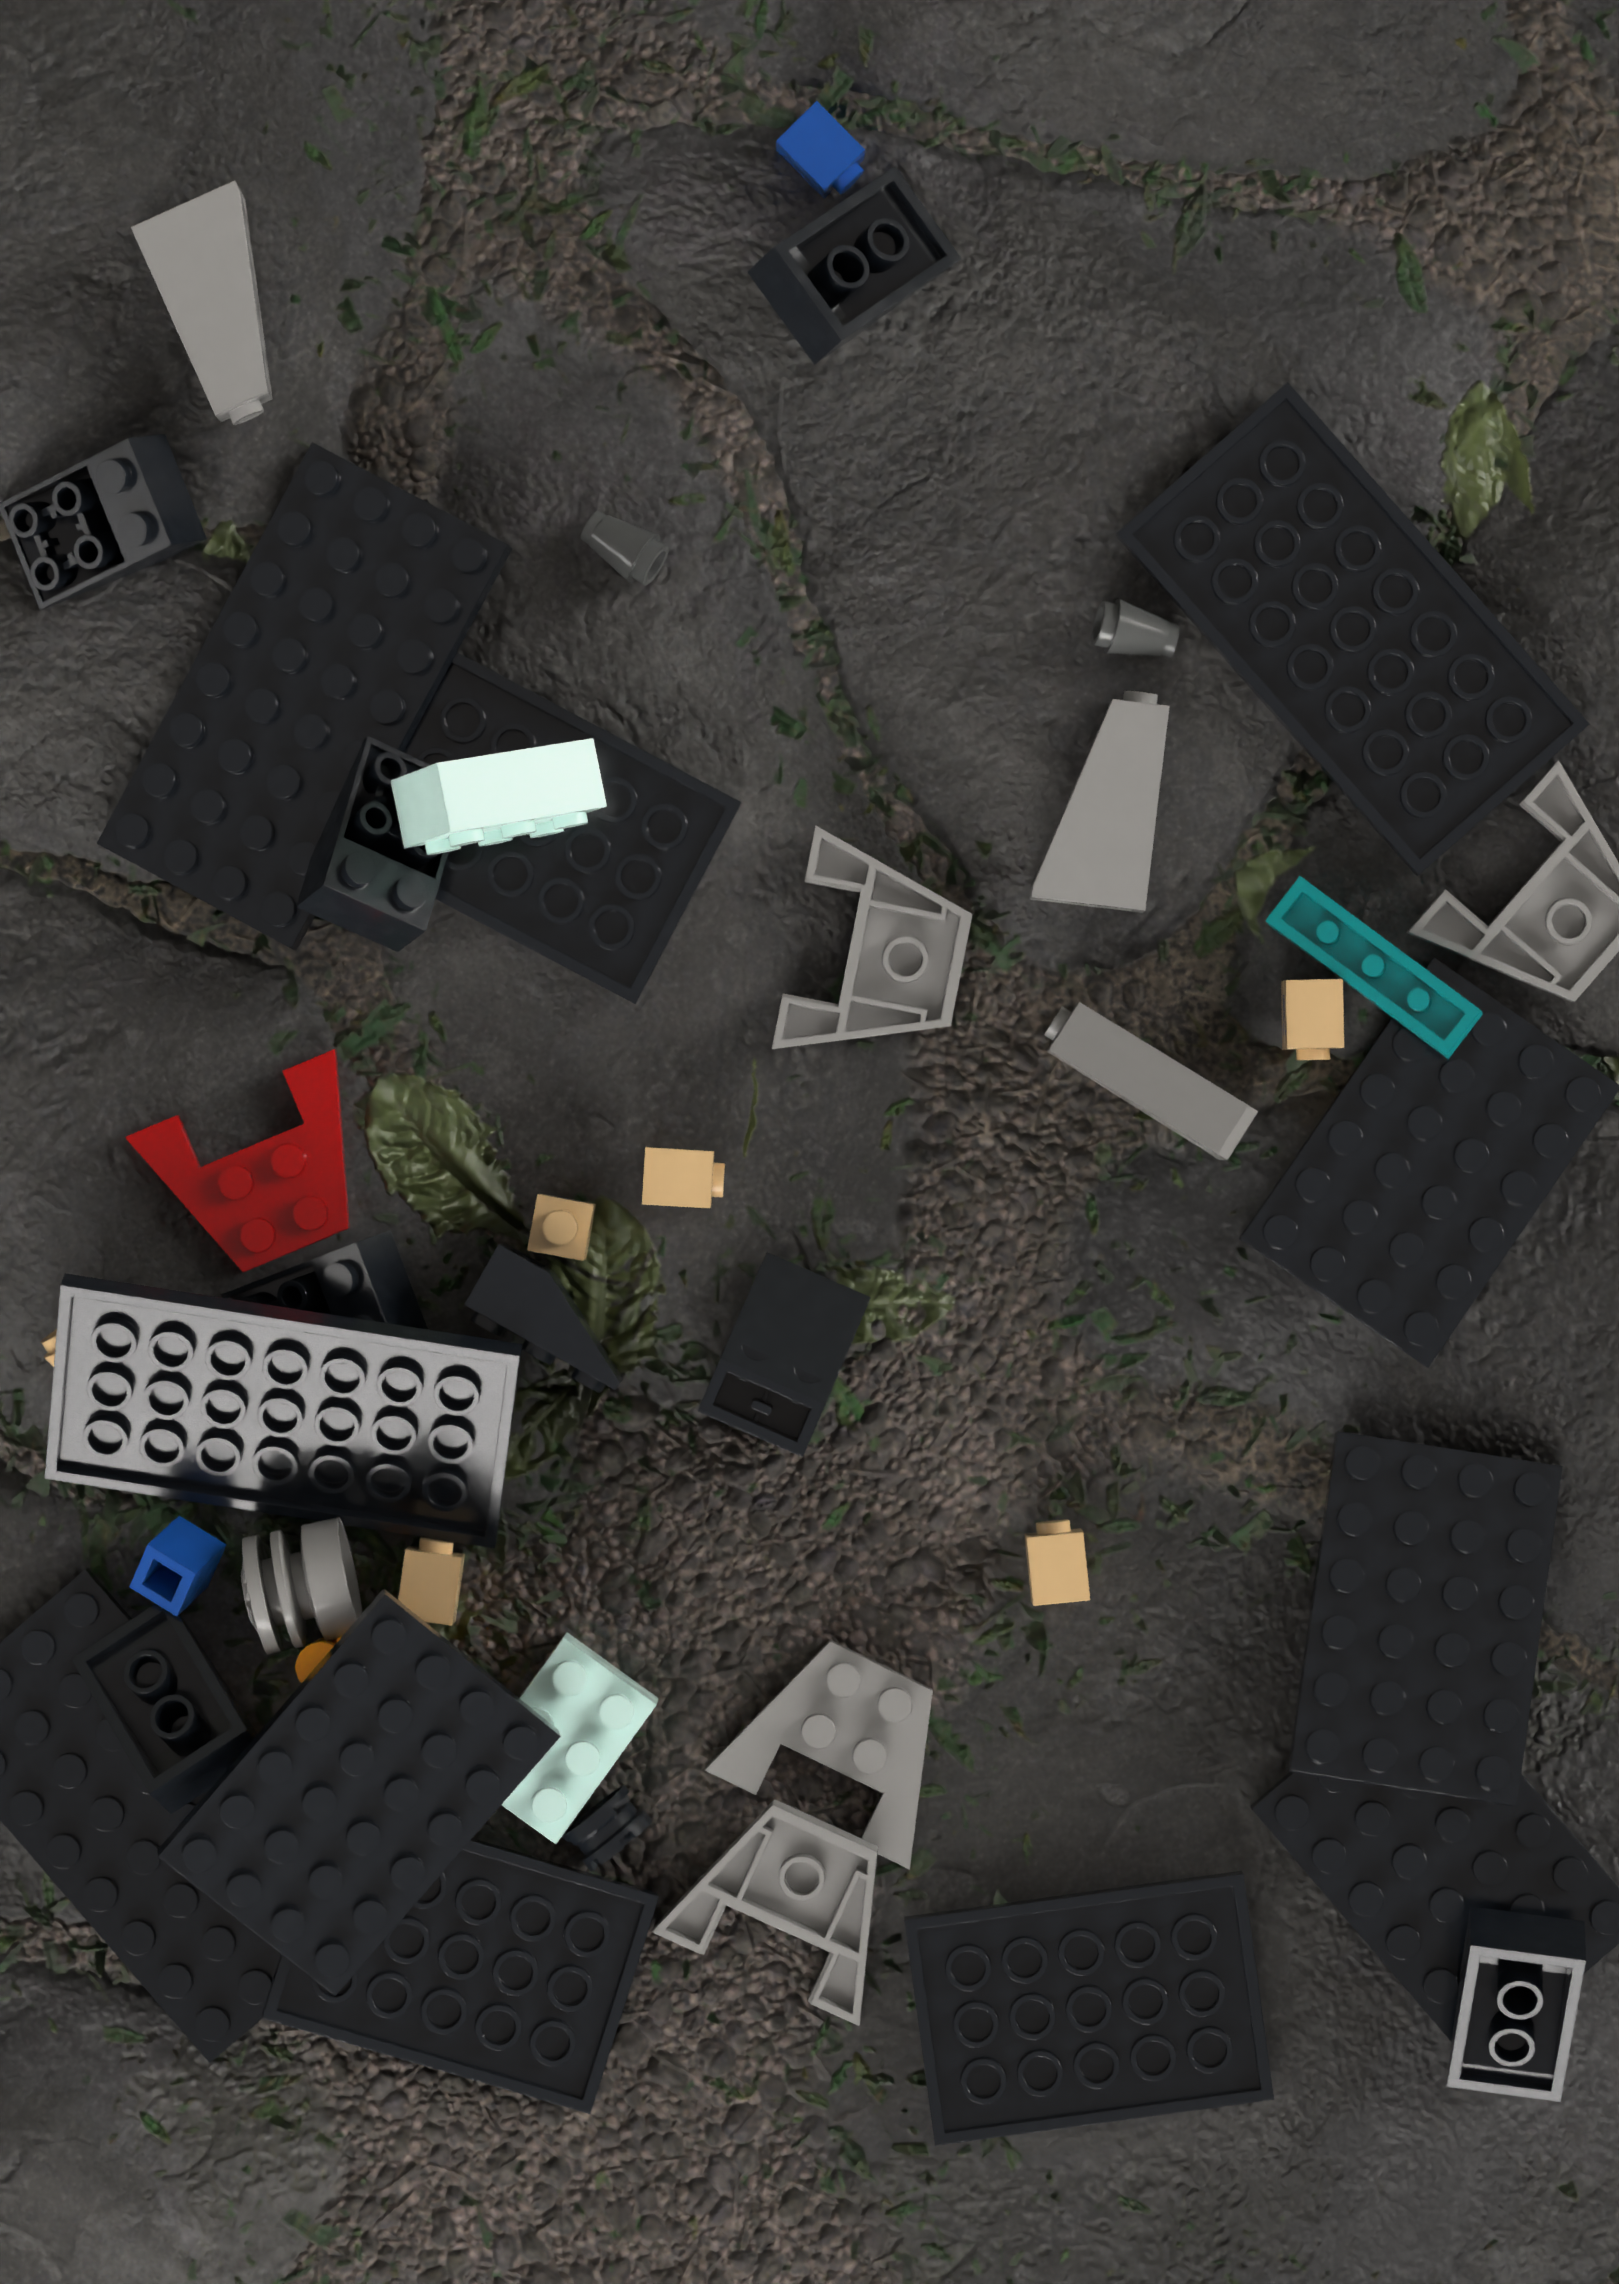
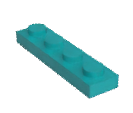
(1374, 967)

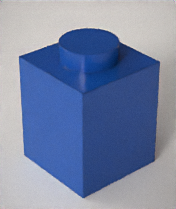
(822, 151)
(177, 1565)

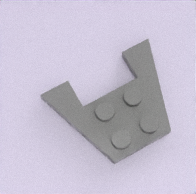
(1564, 916)
(900, 956)
(853, 1721)
(799, 1880)

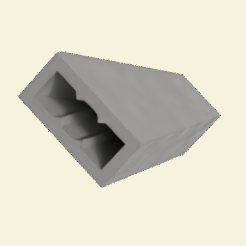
(210, 289)
(1109, 822)
(1149, 1080)

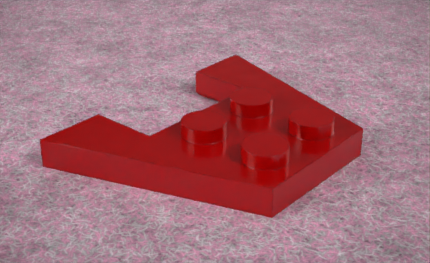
(272, 1192)

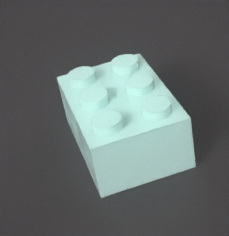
(499, 796)
(597, 1718)

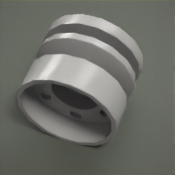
(301, 1585)

